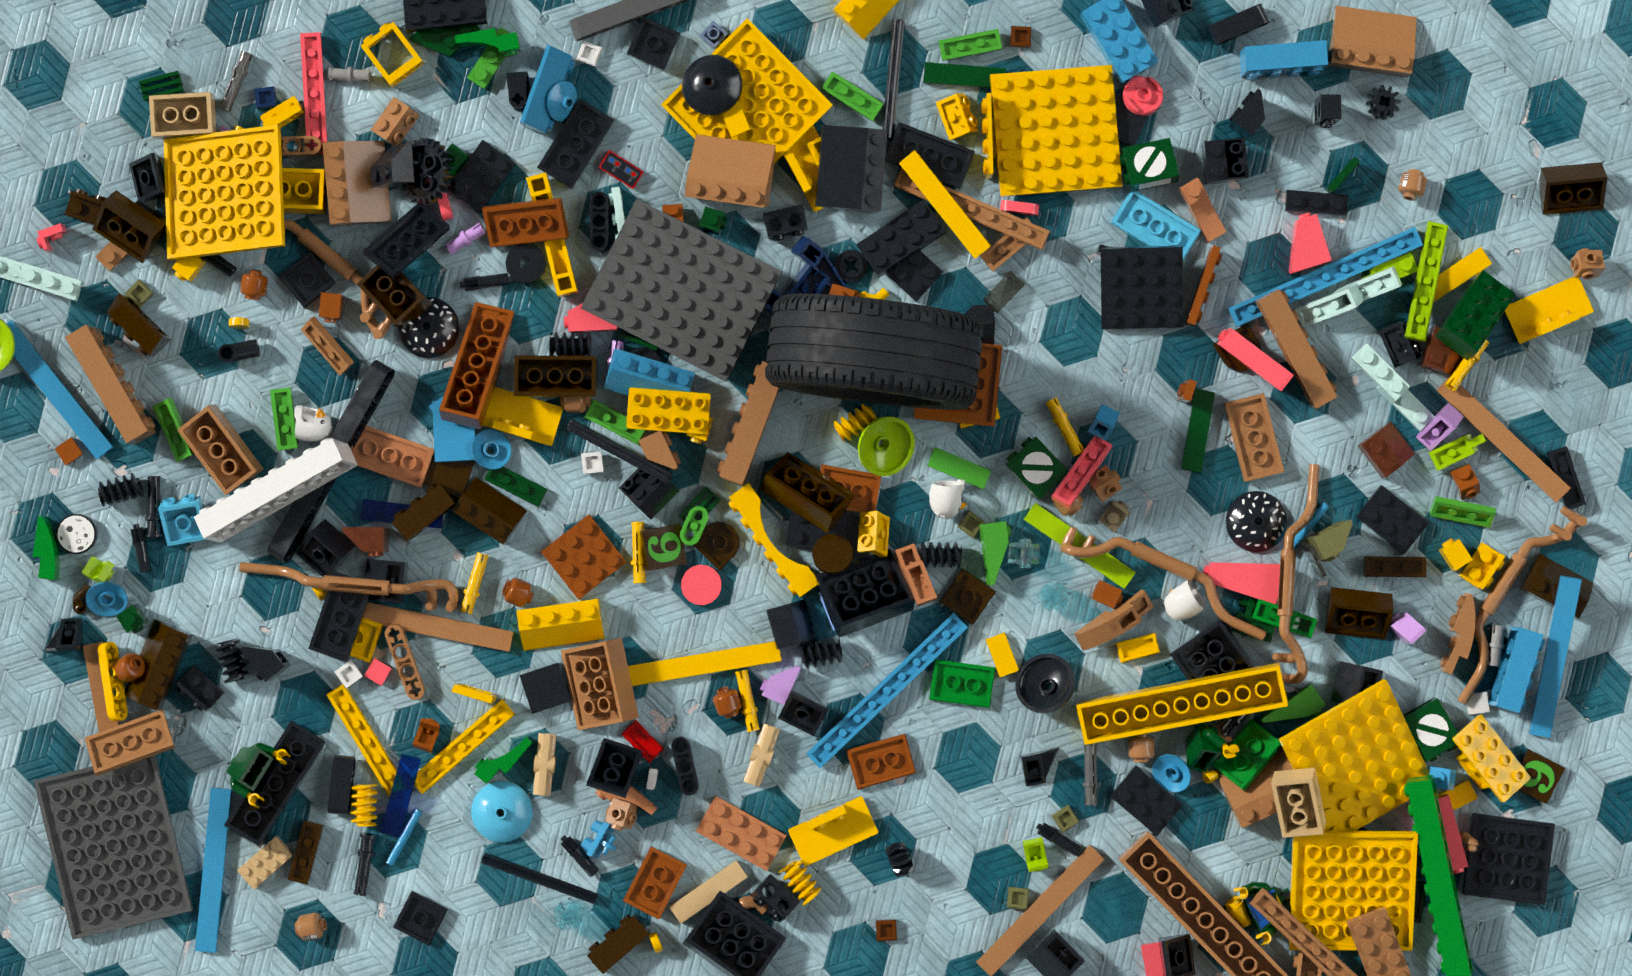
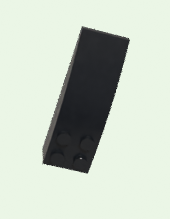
(276, 786)

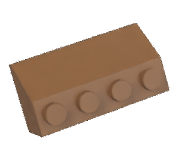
(220, 449)

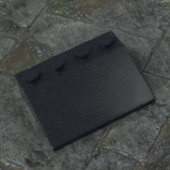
(851, 168)
(865, 593)
(1211, 653)
(733, 938)

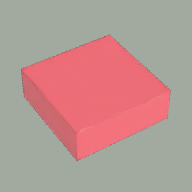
(378, 671)

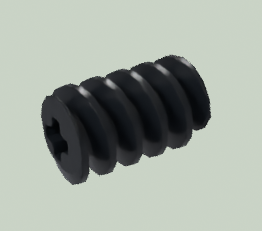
(570, 344)
(120, 490)
(941, 554)
(821, 653)
(232, 660)

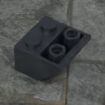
(1166, 11)
(1250, 117)
(1224, 160)
(648, 492)
(387, 570)
(266, 661)
(1352, 680)
(1055, 956)

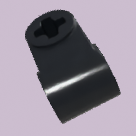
(518, 87)

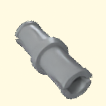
(349, 75)
(1496, 645)

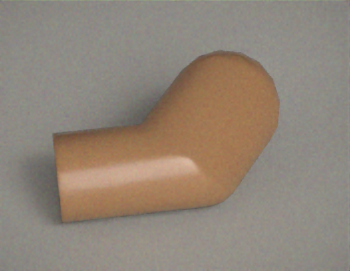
(1469, 840)
(747, 902)

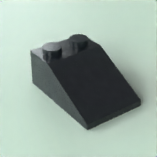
(614, 768)

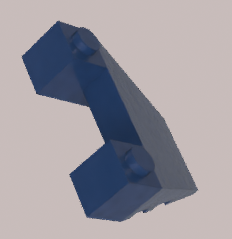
(814, 277)

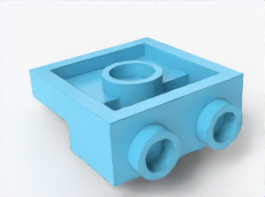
(179, 520)

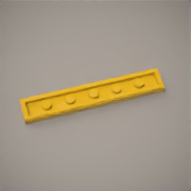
(945, 204)
(363, 736)
(463, 746)

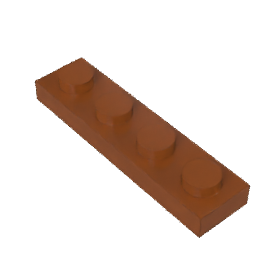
(1207, 277)

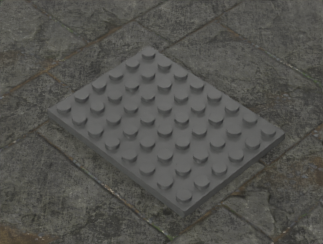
(681, 290)
(113, 847)

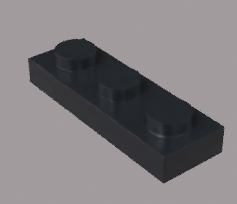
(1316, 202)
(1562, 466)

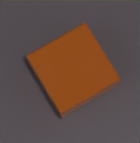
(69, 451)

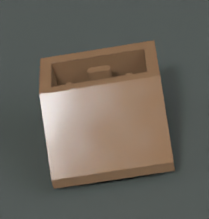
(658, 451)

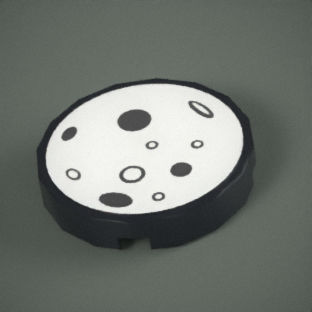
(76, 534)

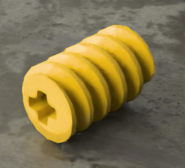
(855, 422)
(364, 805)
(801, 881)

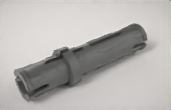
(236, 79)
(1090, 769)

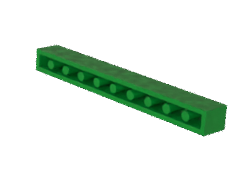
(1439, 876)

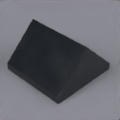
(148, 177)
(790, 624)
(803, 713)
(1177, 955)

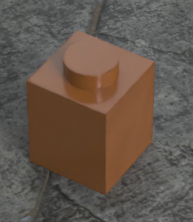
(331, 307)
(1107, 594)

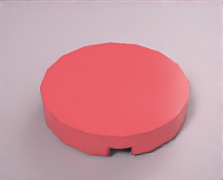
(1142, 95)
(701, 584)

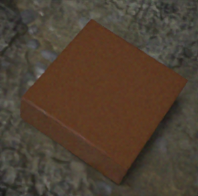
(1020, 37)
(886, 930)

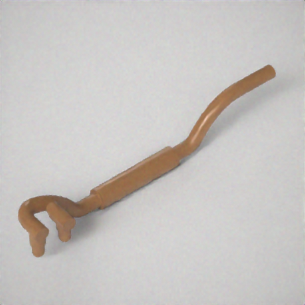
(345, 269)
(1162, 561)
(1287, 582)
(361, 585)
(1503, 585)

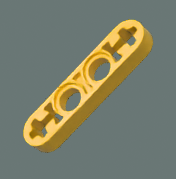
(112, 681)

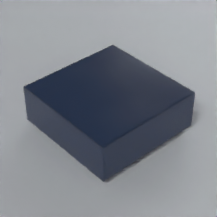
(265, 98)

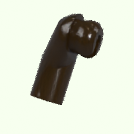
(79, 600)

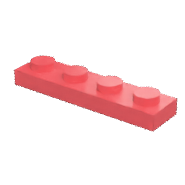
(1081, 472)

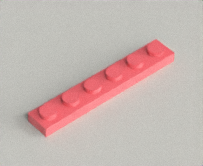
(313, 87)

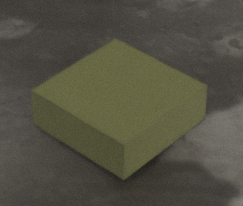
(139, 293)
(970, 524)
(1065, 818)
(1017, 897)

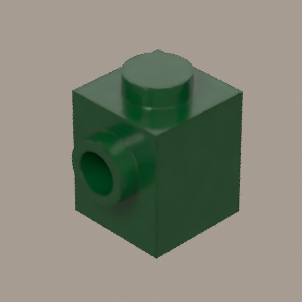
(458, 158)
(713, 220)
(132, 619)

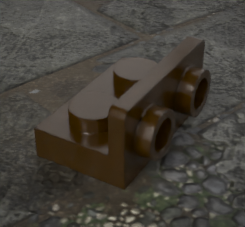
(83, 207)

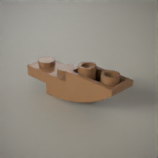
(1114, 623)
(1464, 626)

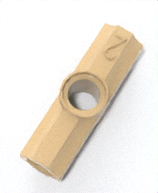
(761, 755)
(544, 764)

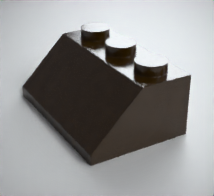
(1572, 188)
(128, 226)
(394, 297)
(137, 325)
(489, 511)
(1544, 580)
(1358, 613)

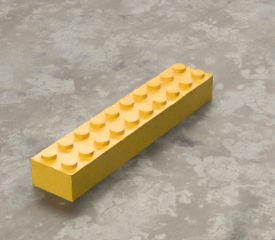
(1182, 703)

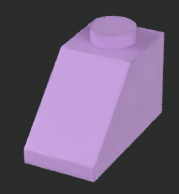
(1440, 426)
(1406, 627)
(780, 685)

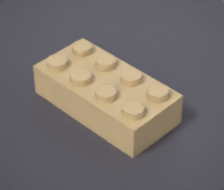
(265, 862)

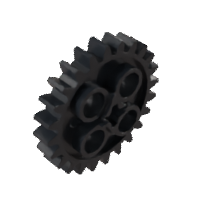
(430, 172)

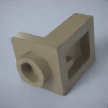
(1114, 515)

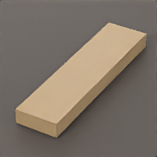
(706, 892)

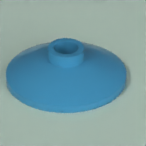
(561, 100)
(499, 445)
(106, 605)
(1169, 779)

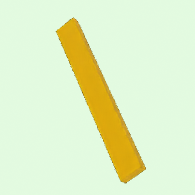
(704, 663)

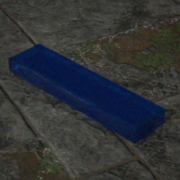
(384, 512)
(400, 795)

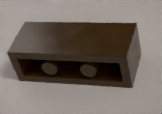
(423, 512)
(617, 942)

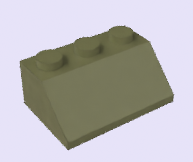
(1330, 540)

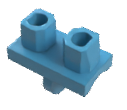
(603, 841)

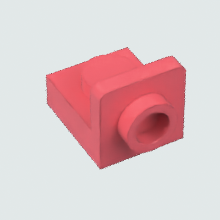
(54, 233)

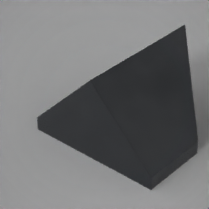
(985, 316)
(67, 636)
(1037, 765)

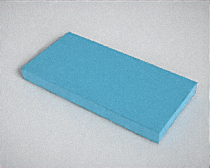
(1153, 223)

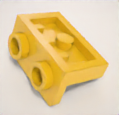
(283, 113)
(957, 115)
(873, 533)
(1482, 567)

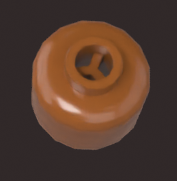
(254, 285)
(517, 592)
(130, 667)
(727, 702)

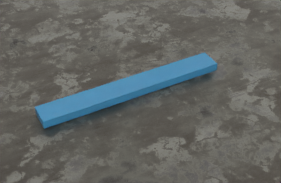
(59, 394)
(1555, 656)
(213, 870)

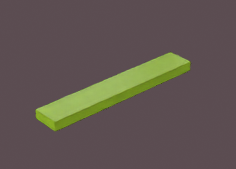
(1426, 281)
(1057, 529)

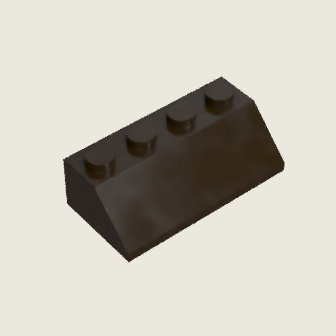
(555, 376)
(807, 492)
(162, 658)

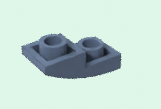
(714, 35)

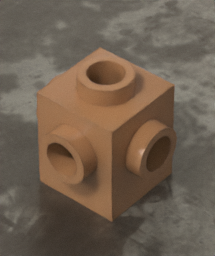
(1587, 263)
(1105, 483)
(621, 814)

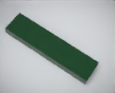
(959, 74)
(1197, 430)

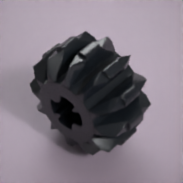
(1383, 95)
(899, 859)

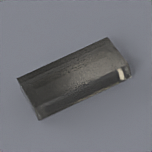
(1003, 292)

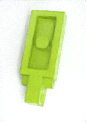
(1404, 266)
(1455, 450)

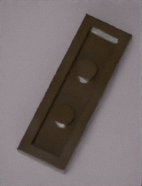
(1394, 566)
(305, 852)

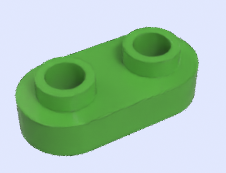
(694, 525)

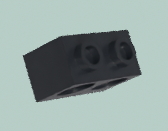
(1327, 110)
(784, 216)
(778, 893)

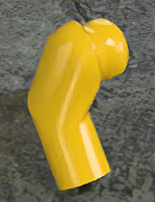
(882, 294)

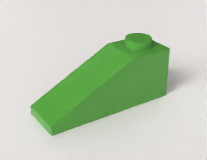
(994, 544)
(1301, 704)

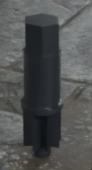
(480, 282)
(140, 546)
(1232, 725)
(1057, 838)
(579, 856)

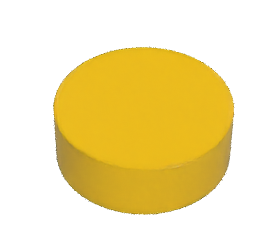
(239, 323)
(655, 942)

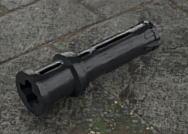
(153, 518)
(365, 852)

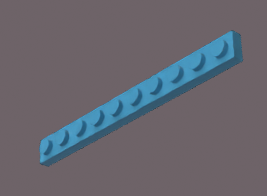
(1333, 273)
(886, 690)

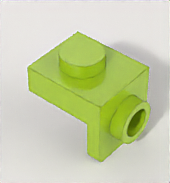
(98, 570)
(1035, 854)

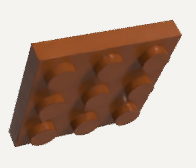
(583, 556)

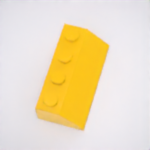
(863, 15)
(304, 191)
(560, 624)

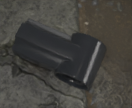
(241, 351)

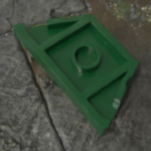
(442, 39)

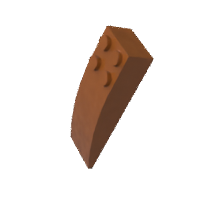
(477, 366)

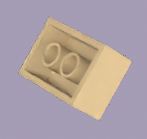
(182, 115)
(1298, 802)

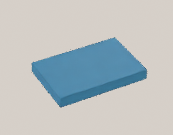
(451, 439)

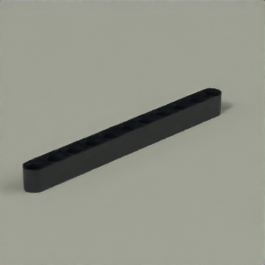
(350, 425)

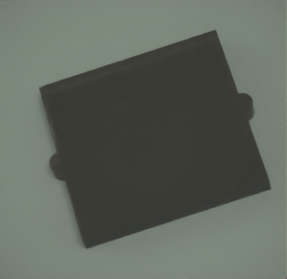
(1312, 557)

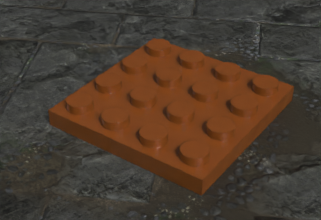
(984, 407)

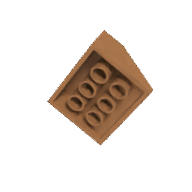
(1372, 41)
(730, 171)
(350, 186)
(599, 684)
(1258, 798)

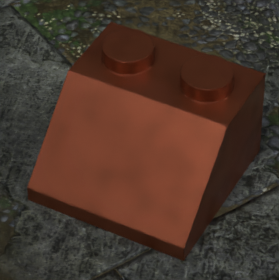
(1439, 356)
(1386, 450)
(369, 539)

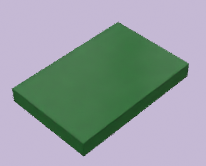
(962, 683)
(1254, 753)

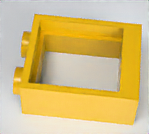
(403, 71)

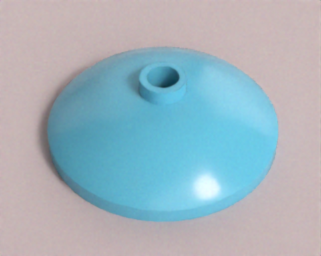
(512, 801)

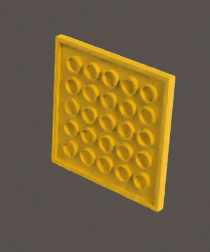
(773, 96)
(1056, 130)
(224, 192)
(1359, 757)
(1350, 875)

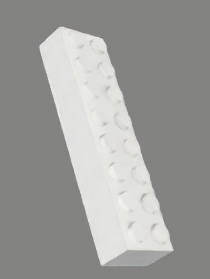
(275, 490)

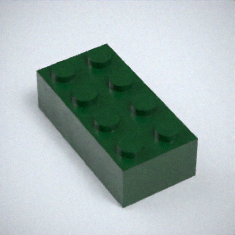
(1475, 315)

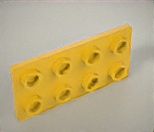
(988, 144)
(804, 166)
(1548, 309)
(668, 410)
(523, 416)
(1489, 759)
(833, 831)

